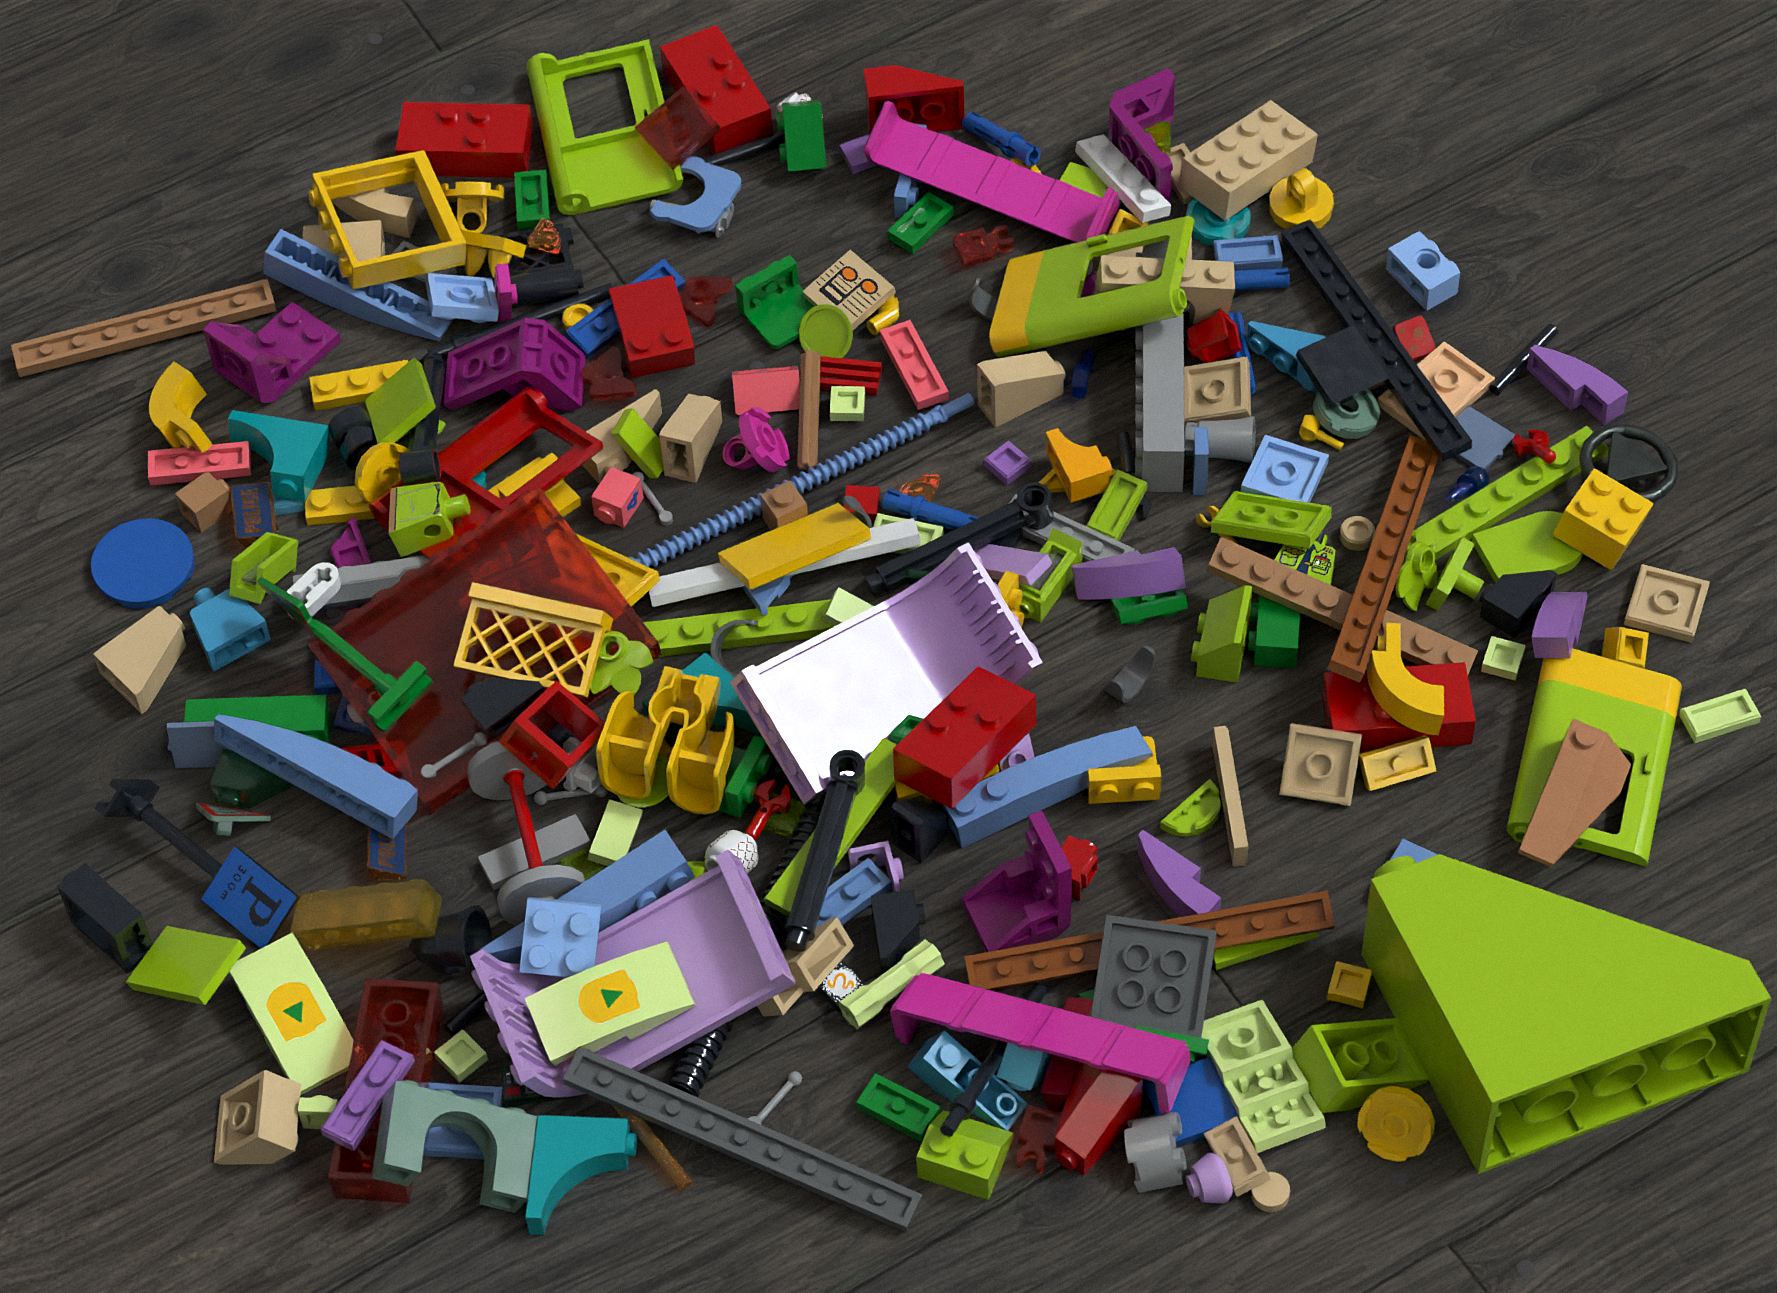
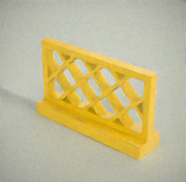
(537, 609)

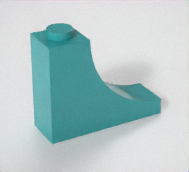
(290, 446)
(727, 701)
(570, 1152)

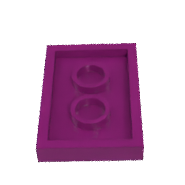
(1138, 109)
(274, 356)
(516, 358)
(1024, 897)

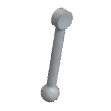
(665, 517)
(429, 771)
(541, 797)
(794, 1079)

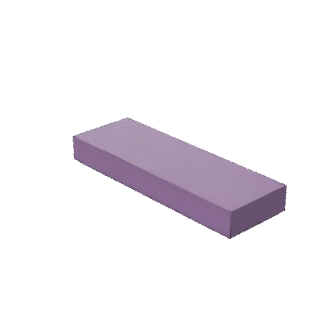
(1026, 563)

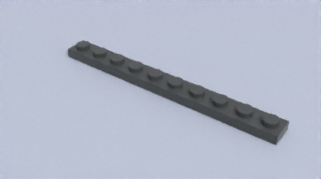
(743, 1139)

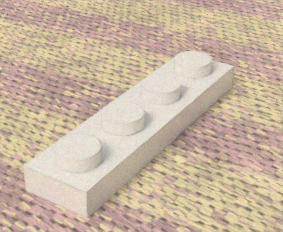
(1123, 178)

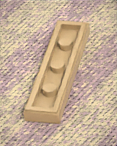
(1230, 796)

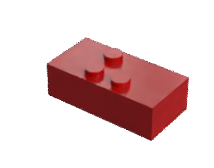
(720, 84)
(468, 137)
(1353, 708)
(964, 737)

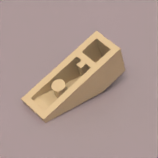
(613, 454)

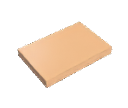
(1453, 378)

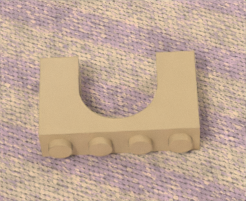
(1205, 283)

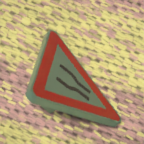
(224, 817)

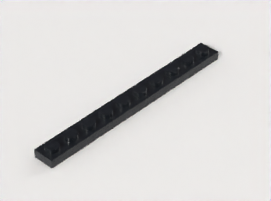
(1354, 308)

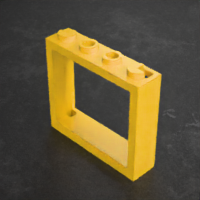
(377, 175)

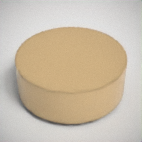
(1357, 533)
(1272, 1194)

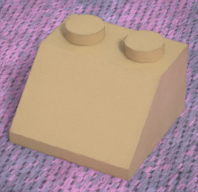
(258, 1121)

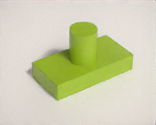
(1455, 577)

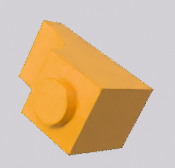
(1078, 467)

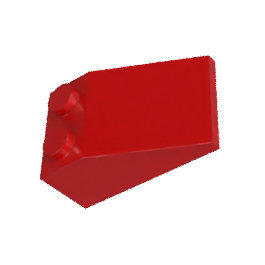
(916, 96)
(652, 326)

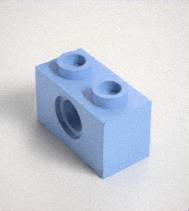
(1423, 270)

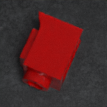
(1214, 338)
(1083, 861)

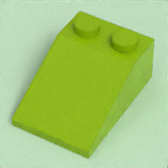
(1355, 1060)

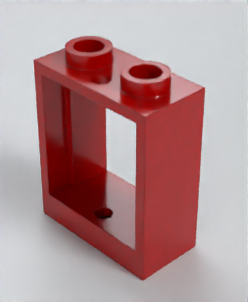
(552, 761)

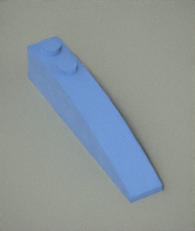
(319, 277)
(323, 771)
(1040, 783)
(620, 889)

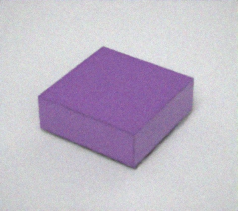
(854, 154)
(1007, 463)

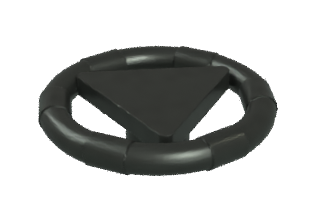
(1631, 463)

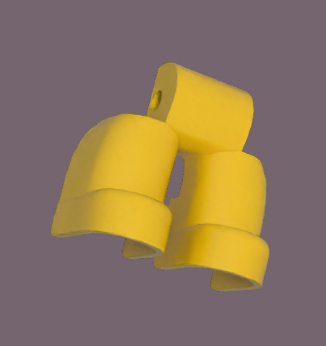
(699, 757)

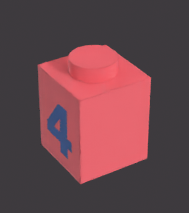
(617, 497)

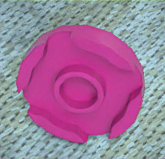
(760, 442)

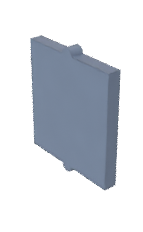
(1487, 437)
(193, 744)

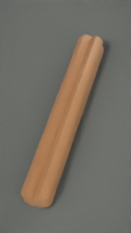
(808, 410)

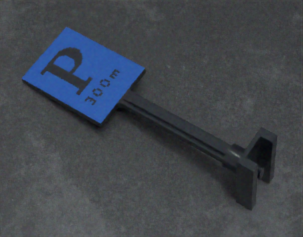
(240, 887)

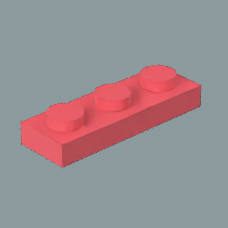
(914, 365)
(186, 464)

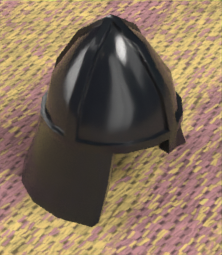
(453, 939)

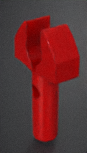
(1536, 443)
(767, 807)

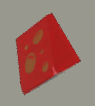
(1415, 337)

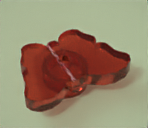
(702, 295)
(607, 377)

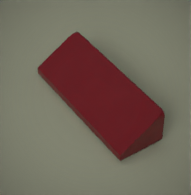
(1060, 1069)

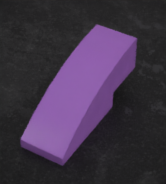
(1577, 383)
(1129, 575)
(1558, 624)
(1175, 878)

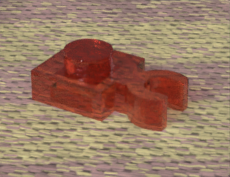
(978, 247)
(1037, 1134)

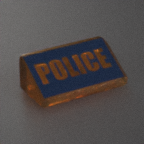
(252, 511)
(387, 856)

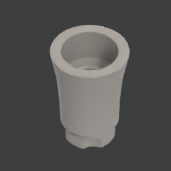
(1227, 438)

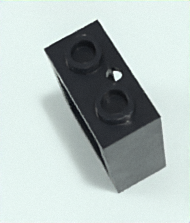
(105, 917)

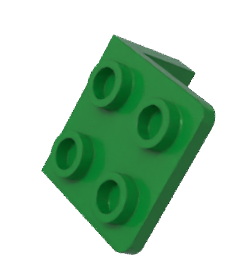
(774, 302)
(744, 776)

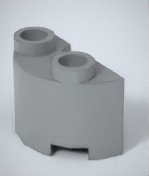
(1153, 1151)

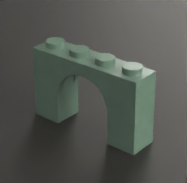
(501, 1133)

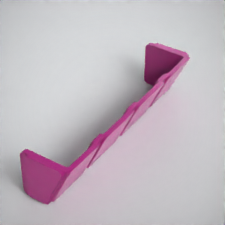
(988, 179)
(1045, 1030)

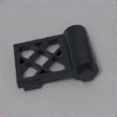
(542, 280)

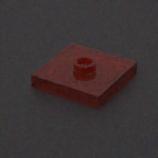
(677, 128)

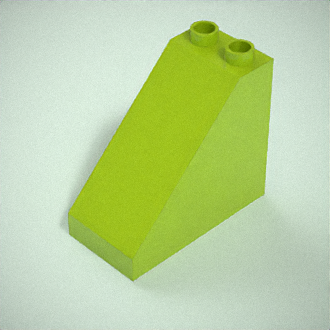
(1547, 1008)

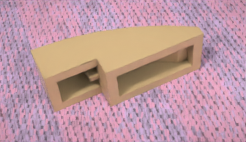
(395, 211)
(811, 966)

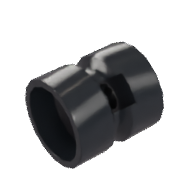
(352, 434)

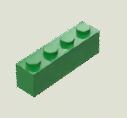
(301, 713)

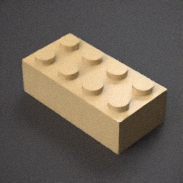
(1247, 160)

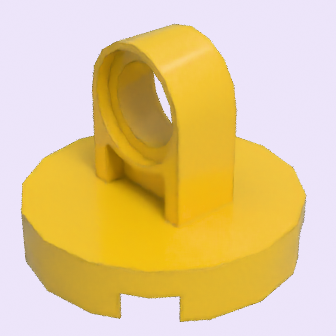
(473, 198)
(1301, 199)
(378, 470)
(1396, 1123)

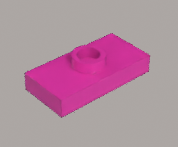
(505, 292)

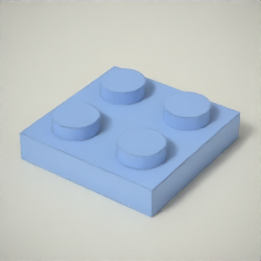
(461, 297)
(1284, 470)
(559, 937)

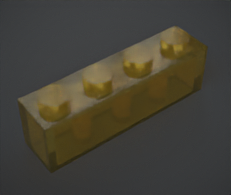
(366, 914)

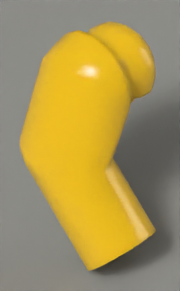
(887, 315)

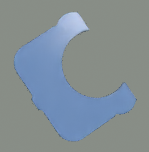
(703, 214)

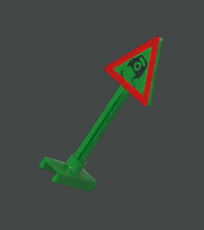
(396, 694)

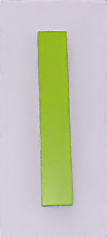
(878, 784)

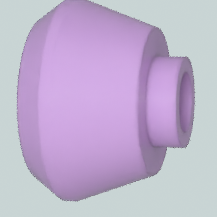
(1210, 1180)

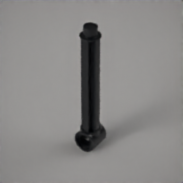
(421, 460)
(976, 533)
(824, 847)

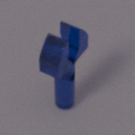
(1082, 374)

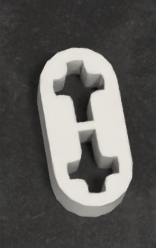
(312, 591)

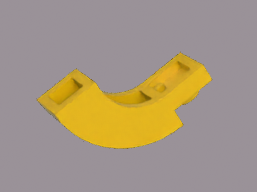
(172, 406)
(1399, 692)

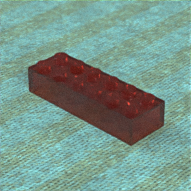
(409, 1019)

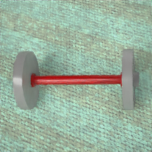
(501, 776)

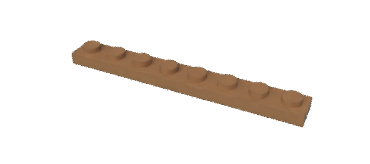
(142, 328)
(1327, 602)

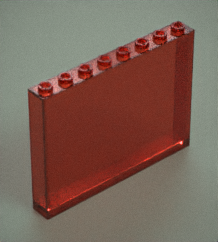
(423, 620)

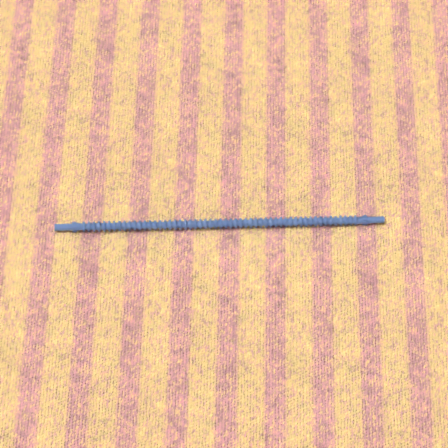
(814, 476)

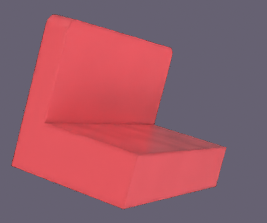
(767, 389)

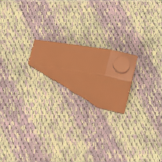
(1578, 789)

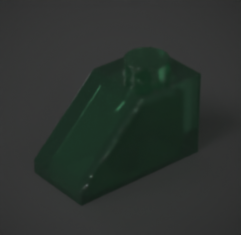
(243, 782)

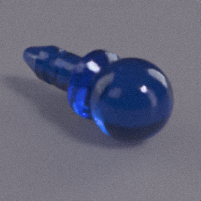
(1469, 483)

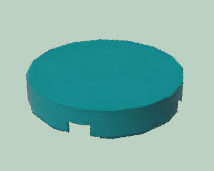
(1211, 227)

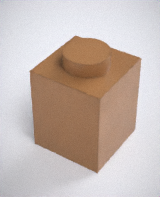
(204, 501)
(782, 505)

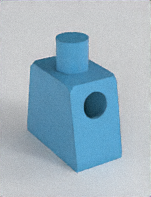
(226, 627)

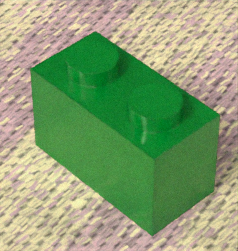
(803, 135)
(1276, 634)

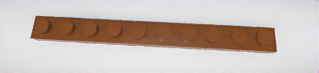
(1383, 560)
(1082, 953)

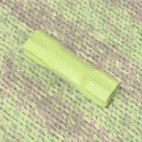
(870, 999)

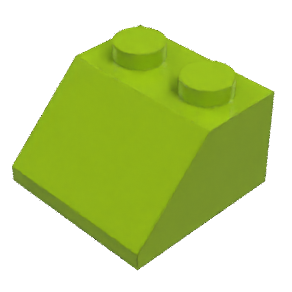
(1223, 635)
(965, 1161)

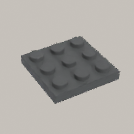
(1154, 975)

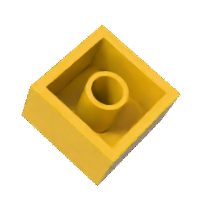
(1602, 519)

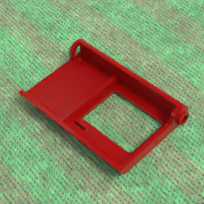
(485, 445)

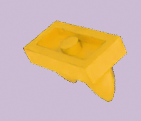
(497, 248)

